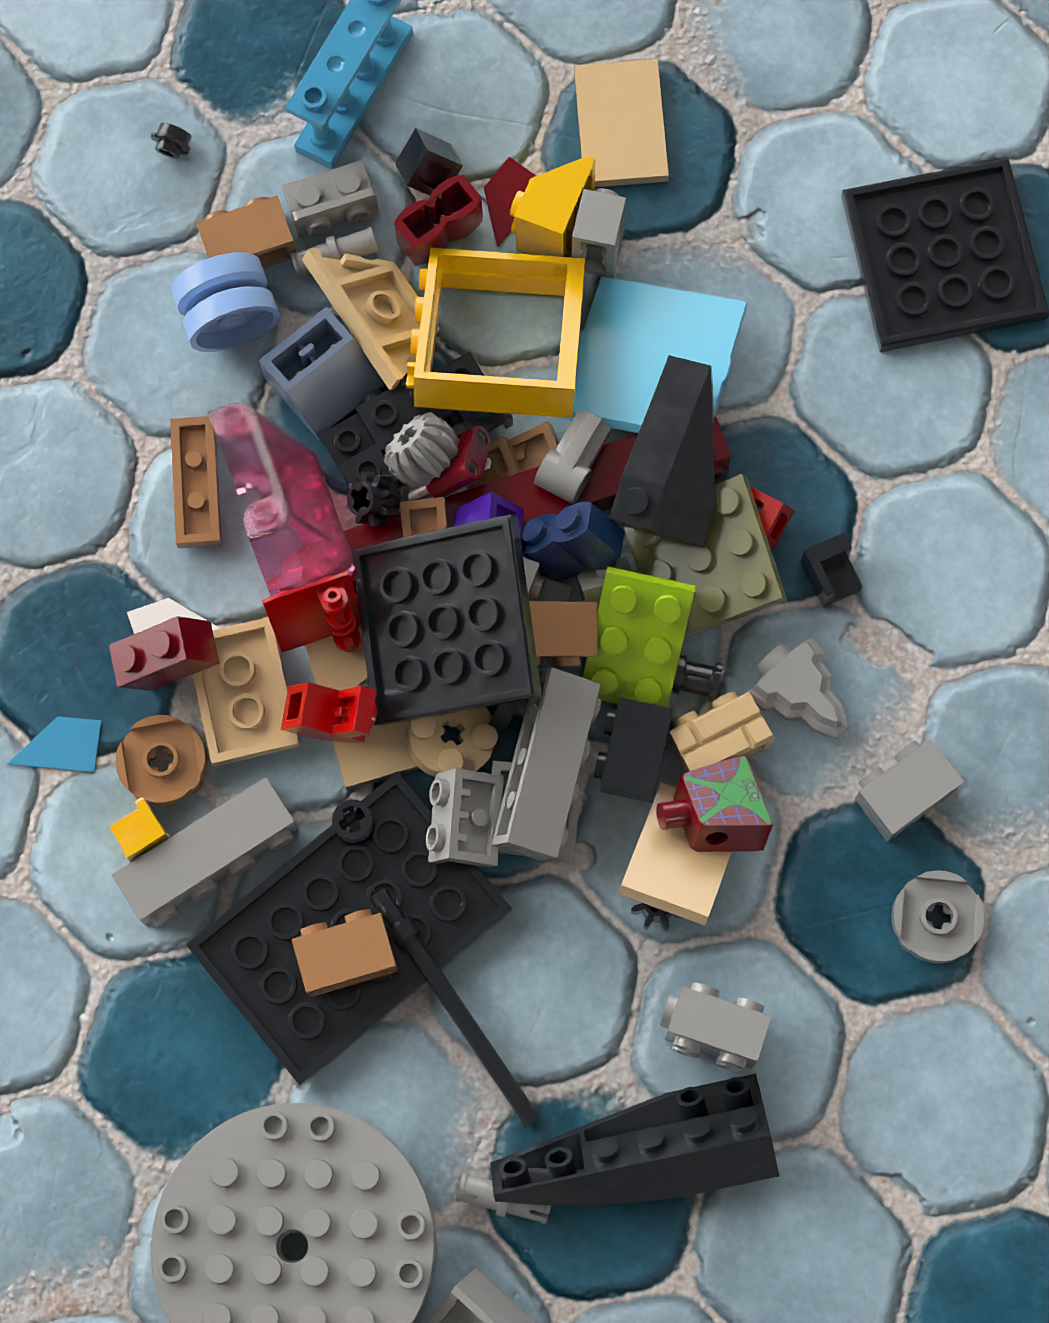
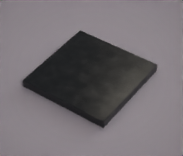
(944, 254)
(446, 621)

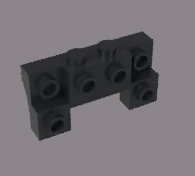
(361, 440)

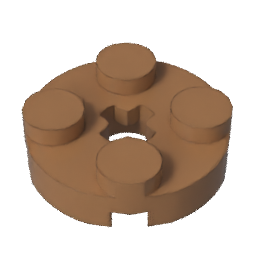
(141, 746)

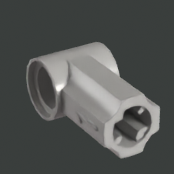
(568, 467)

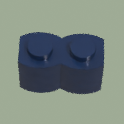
(572, 541)

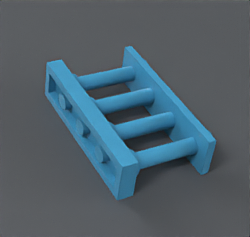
(347, 77)

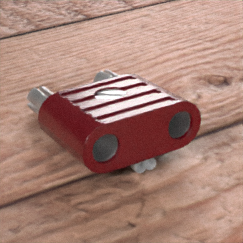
(464, 467)

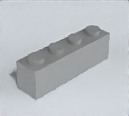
(547, 766)
(205, 853)

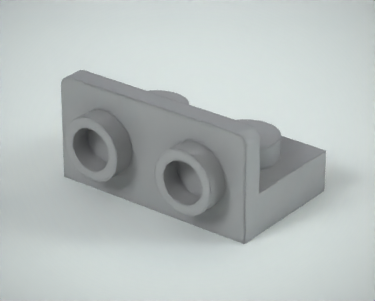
(331, 199)
(464, 817)

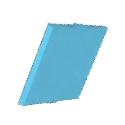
(632, 335)

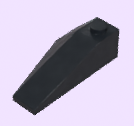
(671, 466)

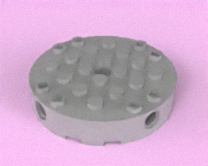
(284, 1175)

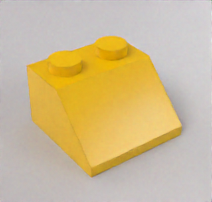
(549, 208)

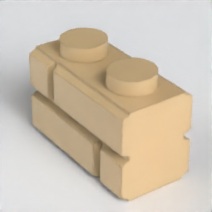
(721, 734)

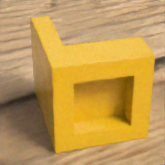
(139, 831)

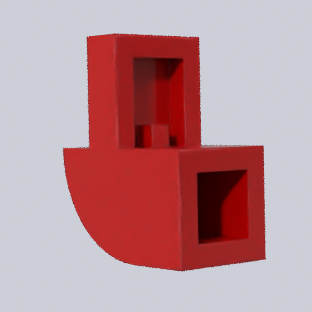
(329, 712)

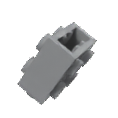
(711, 1025)

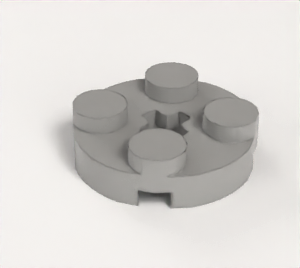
(957, 900)

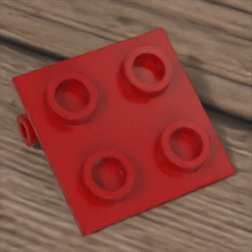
(316, 613)

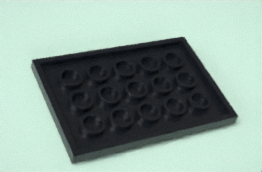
(252, 946)

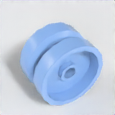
(225, 302)

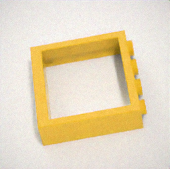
(502, 274)

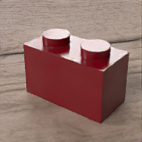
(164, 653)

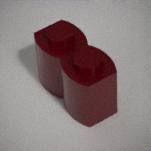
(446, 216)

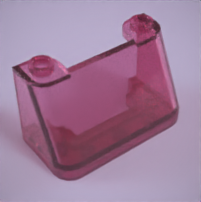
(295, 521)

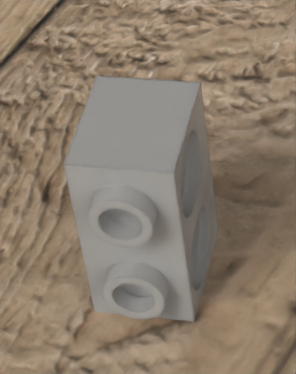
(599, 231)

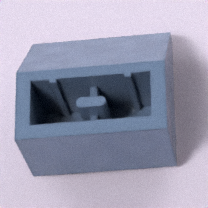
(321, 372)

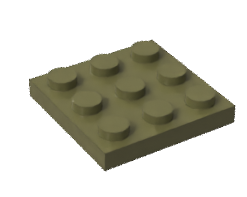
(732, 572)

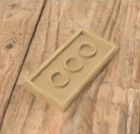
(385, 747)

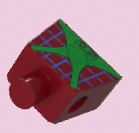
(719, 808)

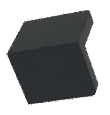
(427, 162)
(831, 570)

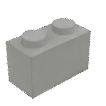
(908, 788)

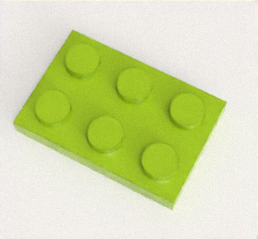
(639, 636)

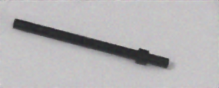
(404, 932)

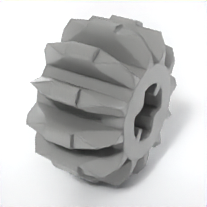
(421, 450)

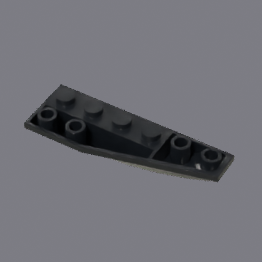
(648, 1152)

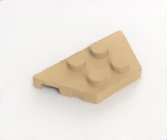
(374, 306)

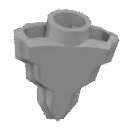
(799, 687)

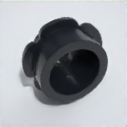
(171, 140)

